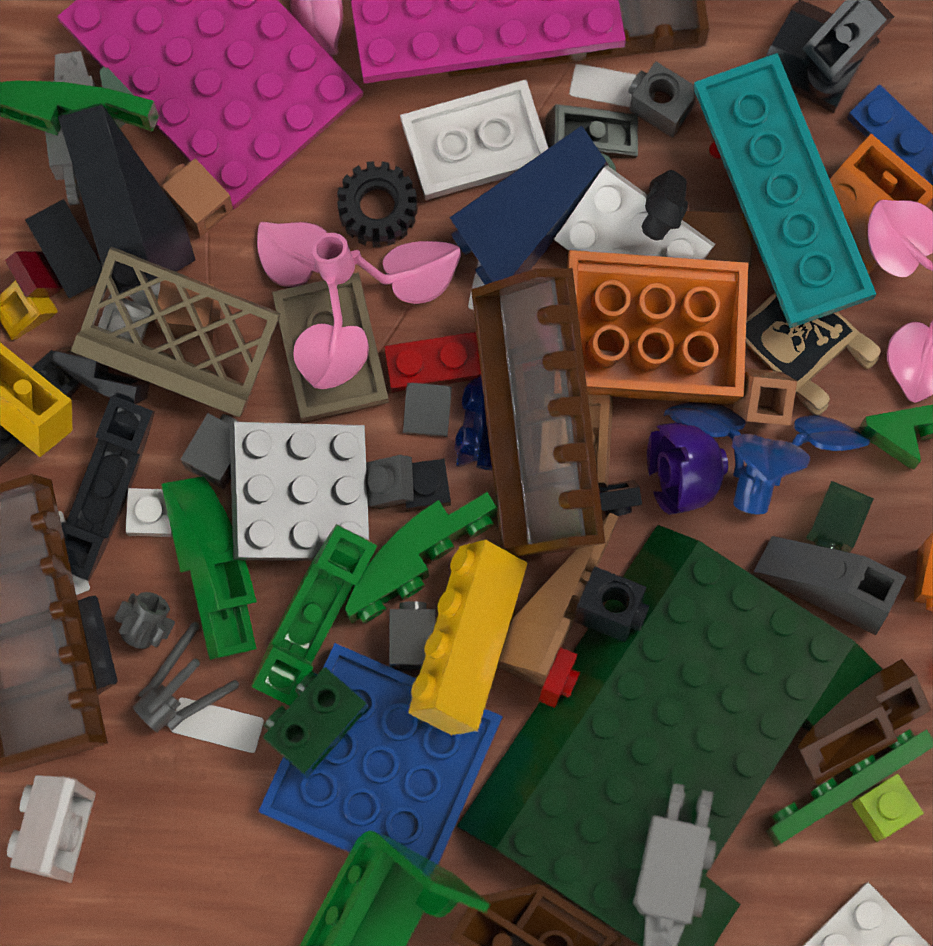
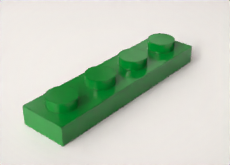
(831, 795)

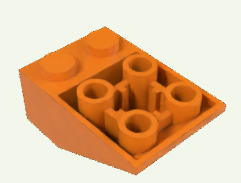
(871, 176)

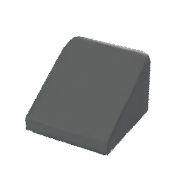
(427, 409)

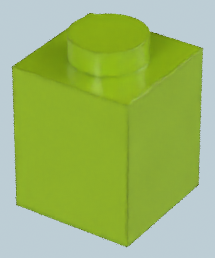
(887, 808)

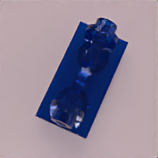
(472, 437)

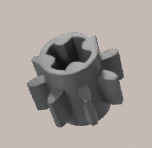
(144, 620)

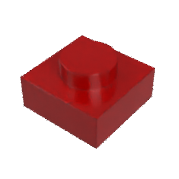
(560, 678)

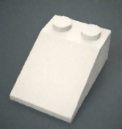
(52, 827)

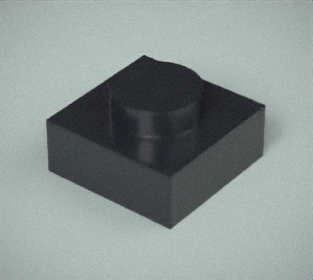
(429, 484)
(620, 497)

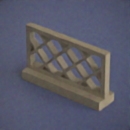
(159, 367)

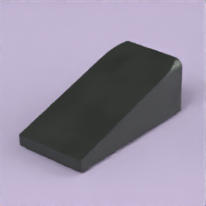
(611, 131)

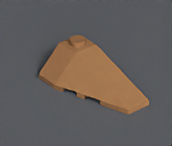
(548, 616)

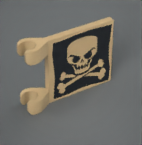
(805, 348)

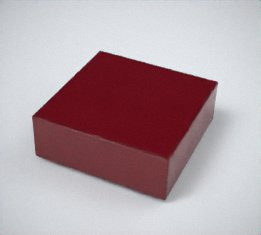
(33, 273)

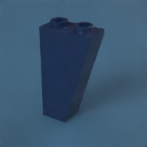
(525, 211)

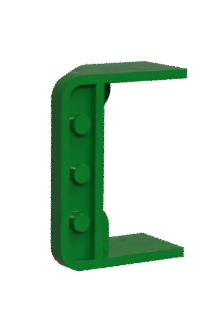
(384, 895)

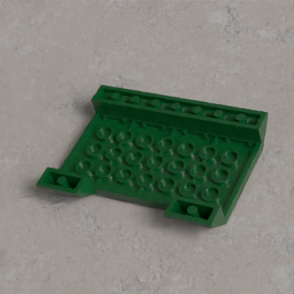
(687, 701)

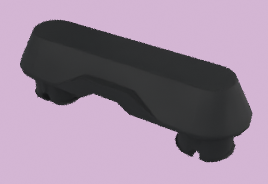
(665, 205)

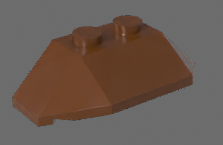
(531, 918)

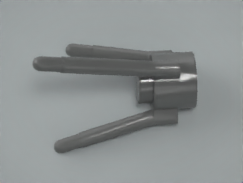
(159, 704)

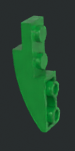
(205, 549)
(400, 563)

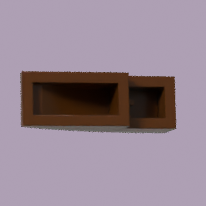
(863, 721)

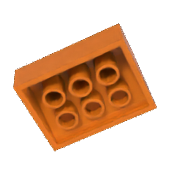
(662, 326)

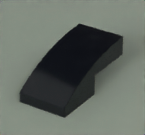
(65, 248)
(97, 378)

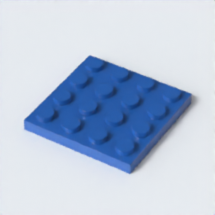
(385, 772)

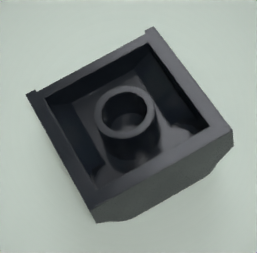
(800, 69)

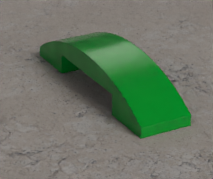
(312, 613)

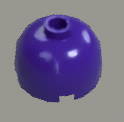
(687, 466)

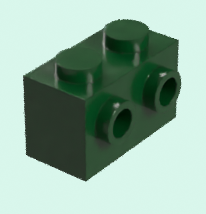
(314, 720)

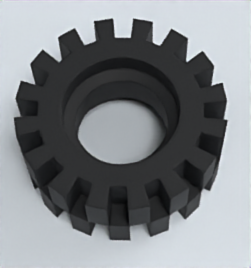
(371, 179)

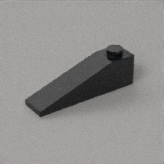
(123, 197)

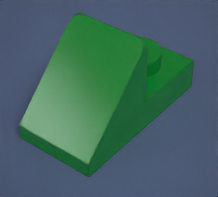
(897, 432)

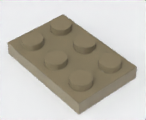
(310, 306)

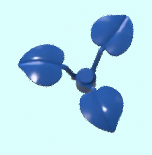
(765, 458)

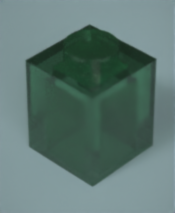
(839, 518)

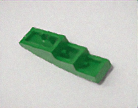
(41, 102)

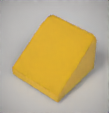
(23, 313)

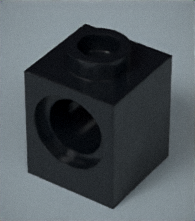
(609, 586)

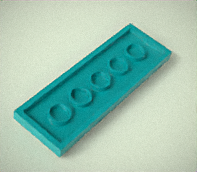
(784, 190)

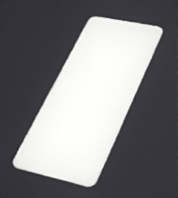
(602, 85)
(221, 726)

